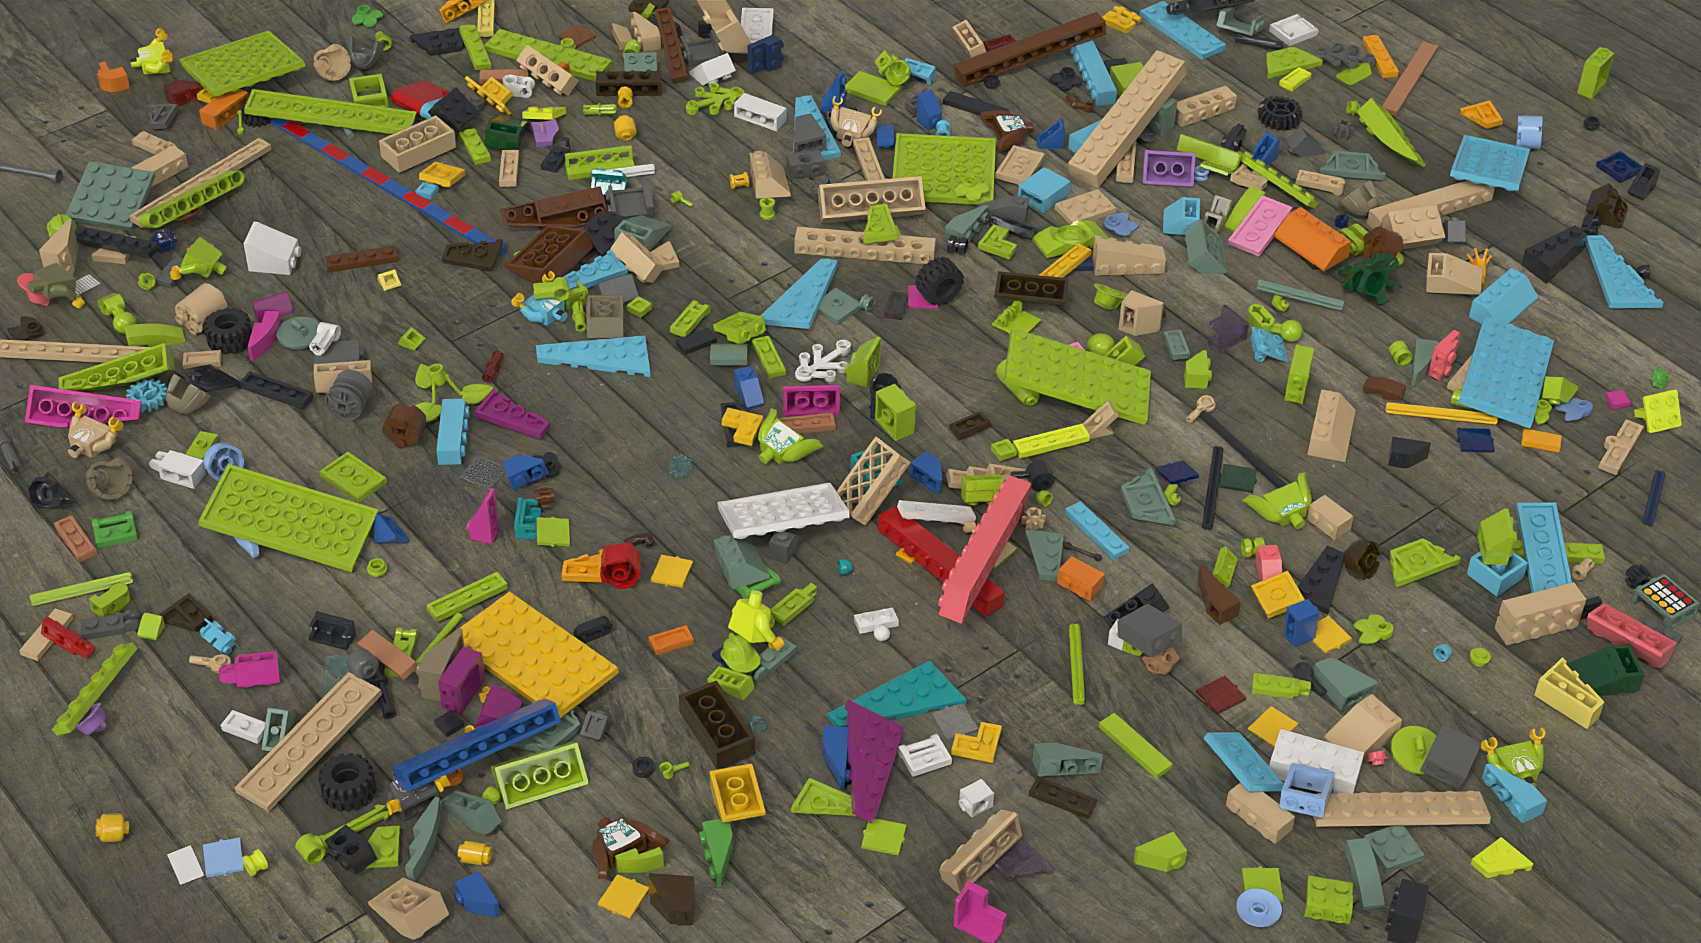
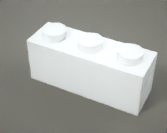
(760, 112)

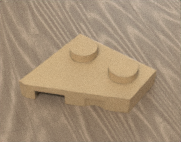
(1245, 177)
(666, 255)

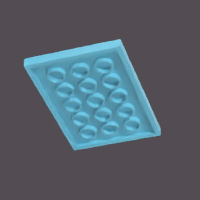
(1490, 163)

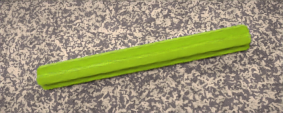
(79, 589)
(1076, 664)

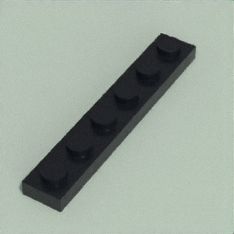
(116, 242)

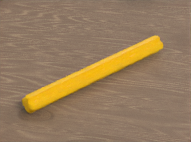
(1440, 413)

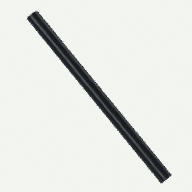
(1242, 450)

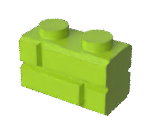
(980, 488)

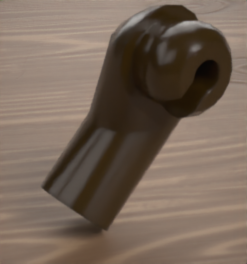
(636, 539)

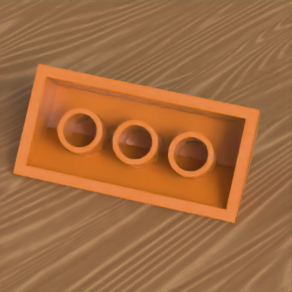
(1313, 239)

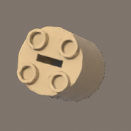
(197, 306)

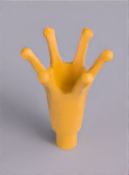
(1480, 263)

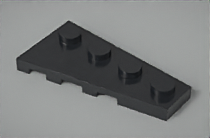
(1322, 579)

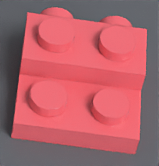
(1444, 356)

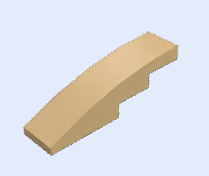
(954, 477)

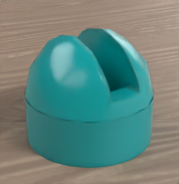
(844, 566)

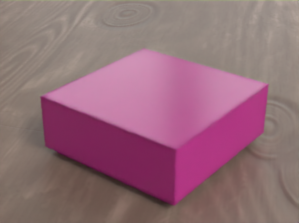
(1617, 399)

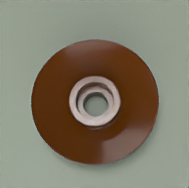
(188, 217)

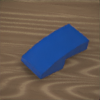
(885, 135)

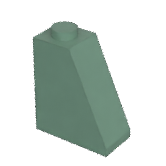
(1343, 683)

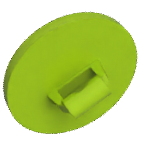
(1411, 747)

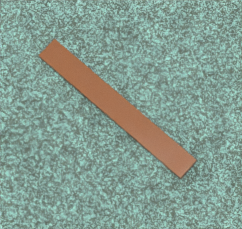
(1410, 78)

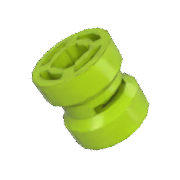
(632, 46)
(1400, 353)
(1249, 547)

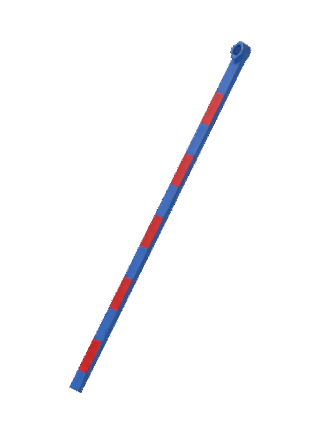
(384, 182)

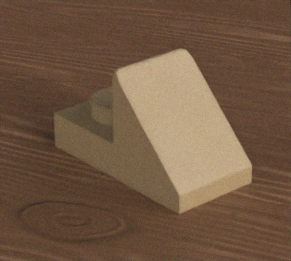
(1099, 423)

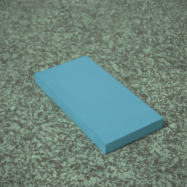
(1244, 761)

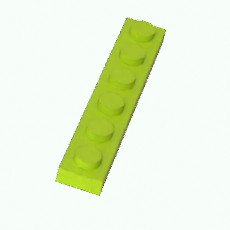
(1282, 182)
(1575, 552)
(94, 689)

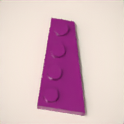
(512, 416)

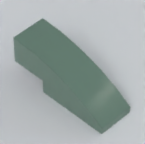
(1364, 873)

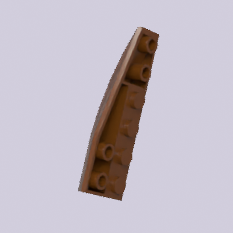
(563, 210)

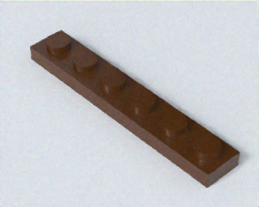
(671, 45)

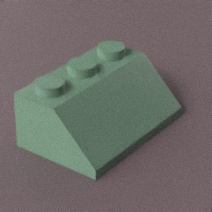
(1205, 249)
(739, 561)

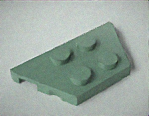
(1352, 165)
(1146, 499)
(552, 736)

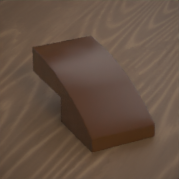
(1389, 388)

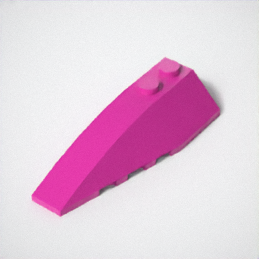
(54, 407)

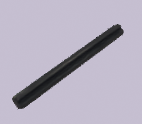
(1212, 488)

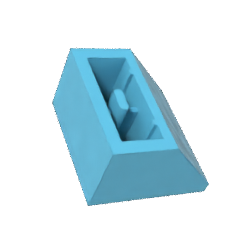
(1181, 215)

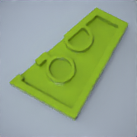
(879, 225)

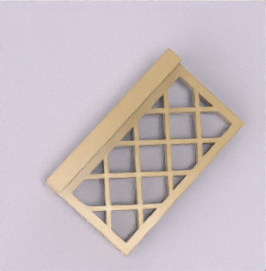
(879, 487)

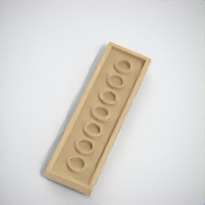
(308, 741)
(1404, 809)

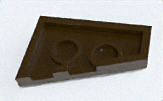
(478, 255)

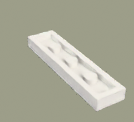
(936, 512)

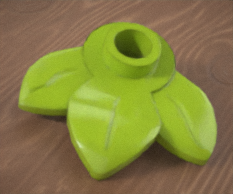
(971, 188)
(1542, 412)
(1373, 629)

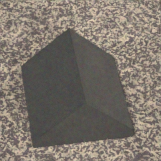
(618, 286)

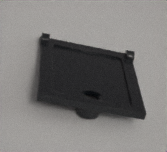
(208, 378)

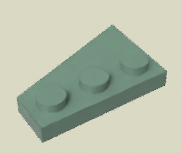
(1046, 552)

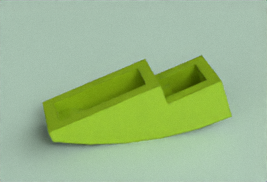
(1242, 208)
(153, 334)

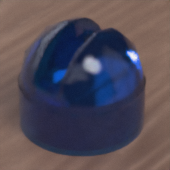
(1338, 221)

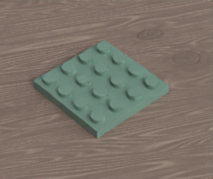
(110, 195)

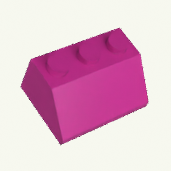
(811, 400)

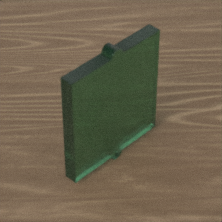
(1238, 478)

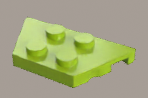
(1288, 59)
(1418, 561)

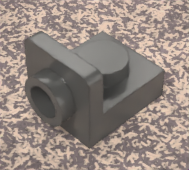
(595, 725)

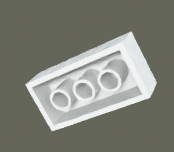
(1318, 754)

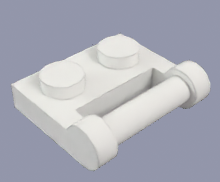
(926, 759)

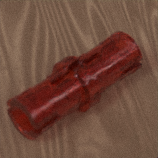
(493, 366)

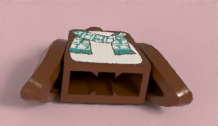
(1007, 127)
(621, 836)

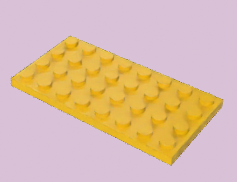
(536, 654)

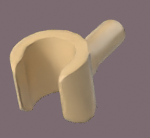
(969, 527)

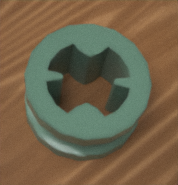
(867, 302)

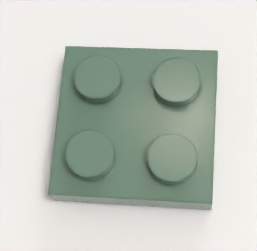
(1394, 848)

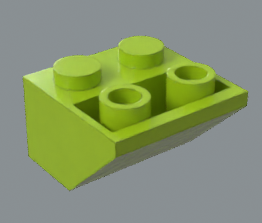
(1497, 538)

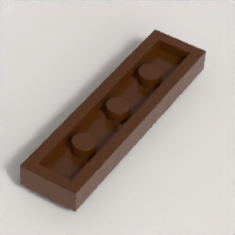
(360, 259)

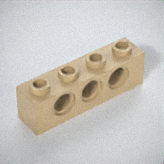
(539, 64)
(1205, 106)

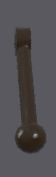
(1067, 545)

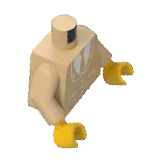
(851, 123)
(89, 435)

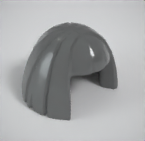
(363, 57)

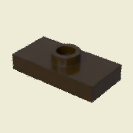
(969, 425)

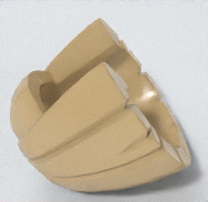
(332, 62)

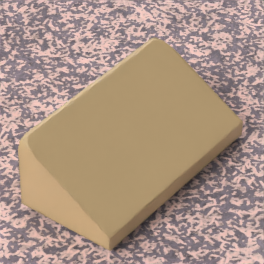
(621, 35)

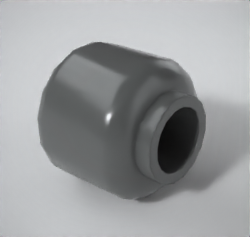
(363, 664)

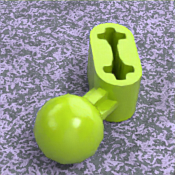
(115, 305)
(1262, 319)

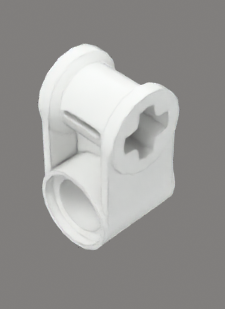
(517, 85)

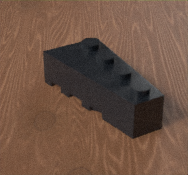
(1554, 253)

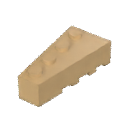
(1126, 258)

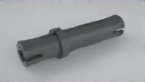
(7, 449)

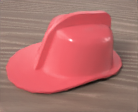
(36, 297)

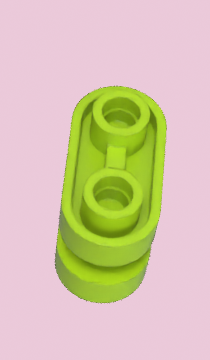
(1355, 234)

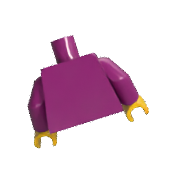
(496, 704)

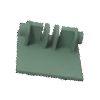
(640, 61)

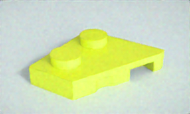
(1500, 859)

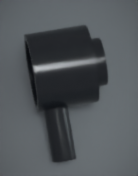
(1038, 475)

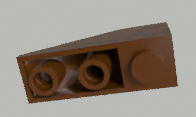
(1217, 598)

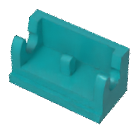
(526, 519)

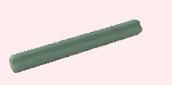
(1300, 295)

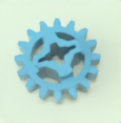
(149, 392)

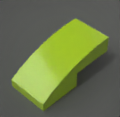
(634, 862)

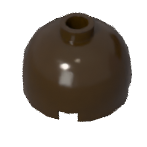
(1361, 558)

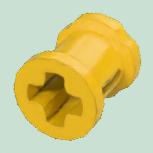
(625, 99)
(739, 180)

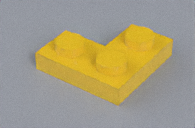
(745, 423)
(980, 747)

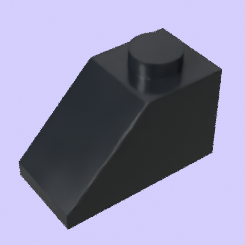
(1407, 452)

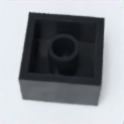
(454, 110)
(1406, 911)

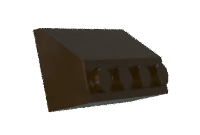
(1031, 288)

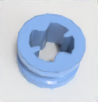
(1200, 173)

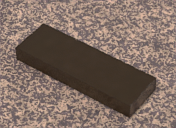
(1063, 797)

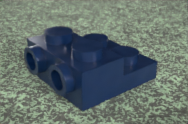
(765, 54)

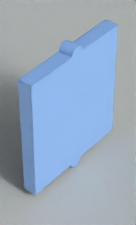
(223, 857)

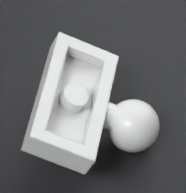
(877, 621)

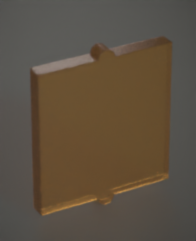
(579, 35)

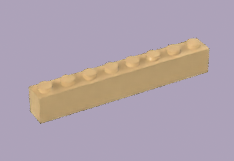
(1447, 200)

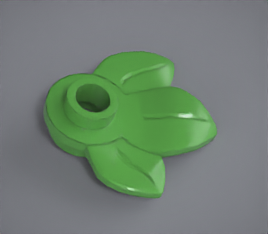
(366, 16)

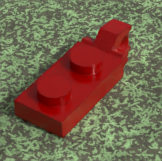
(66, 639)

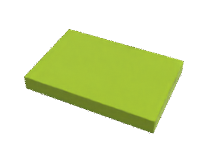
(872, 88)
(353, 477)

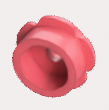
(1377, 757)

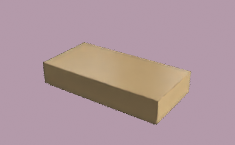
(196, 359)

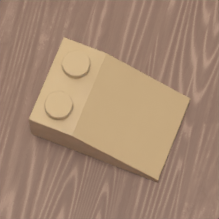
(61, 248)
(1365, 727)
(410, 907)

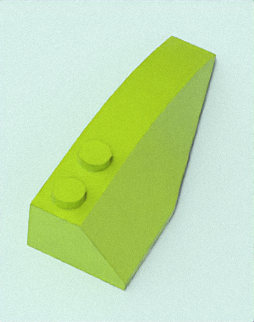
(1388, 131)
(121, 371)

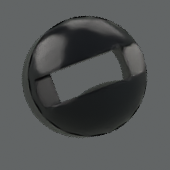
(1644, 271)

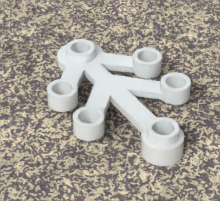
(806, 373)

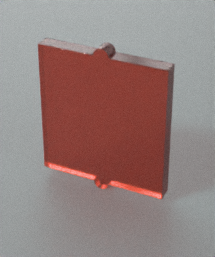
(1220, 694)

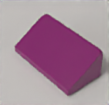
(277, 302)

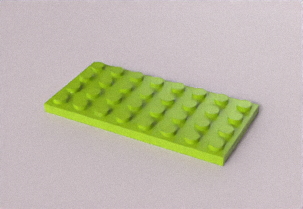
(1077, 375)
(288, 517)

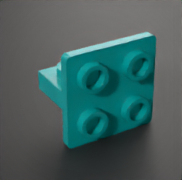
(603, 178)

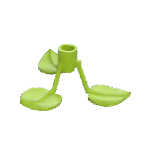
(436, 376)

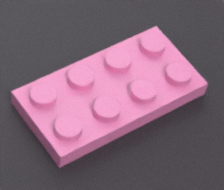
(1259, 226)

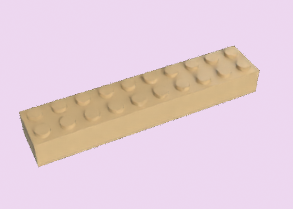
(1127, 119)

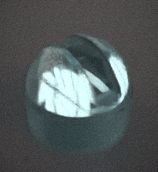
(761, 723)

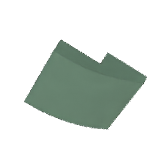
(728, 354)

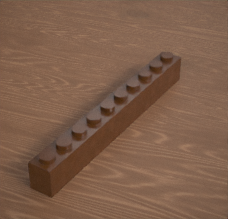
(1030, 49)

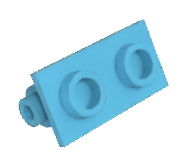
(224, 641)

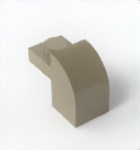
(1218, 214)

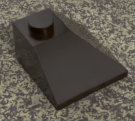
(673, 897)

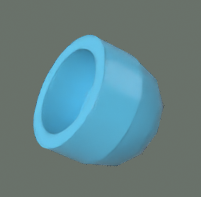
(1442, 657)

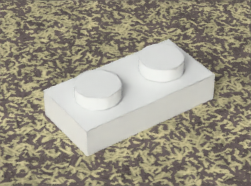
(244, 726)

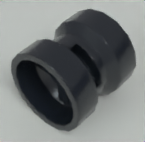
(957, 245)

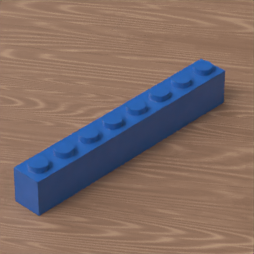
(476, 744)

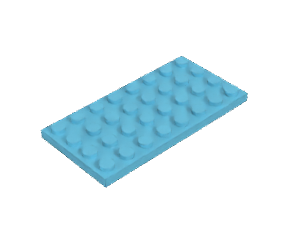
(1506, 372)

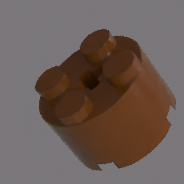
(1382, 241)
(404, 425)

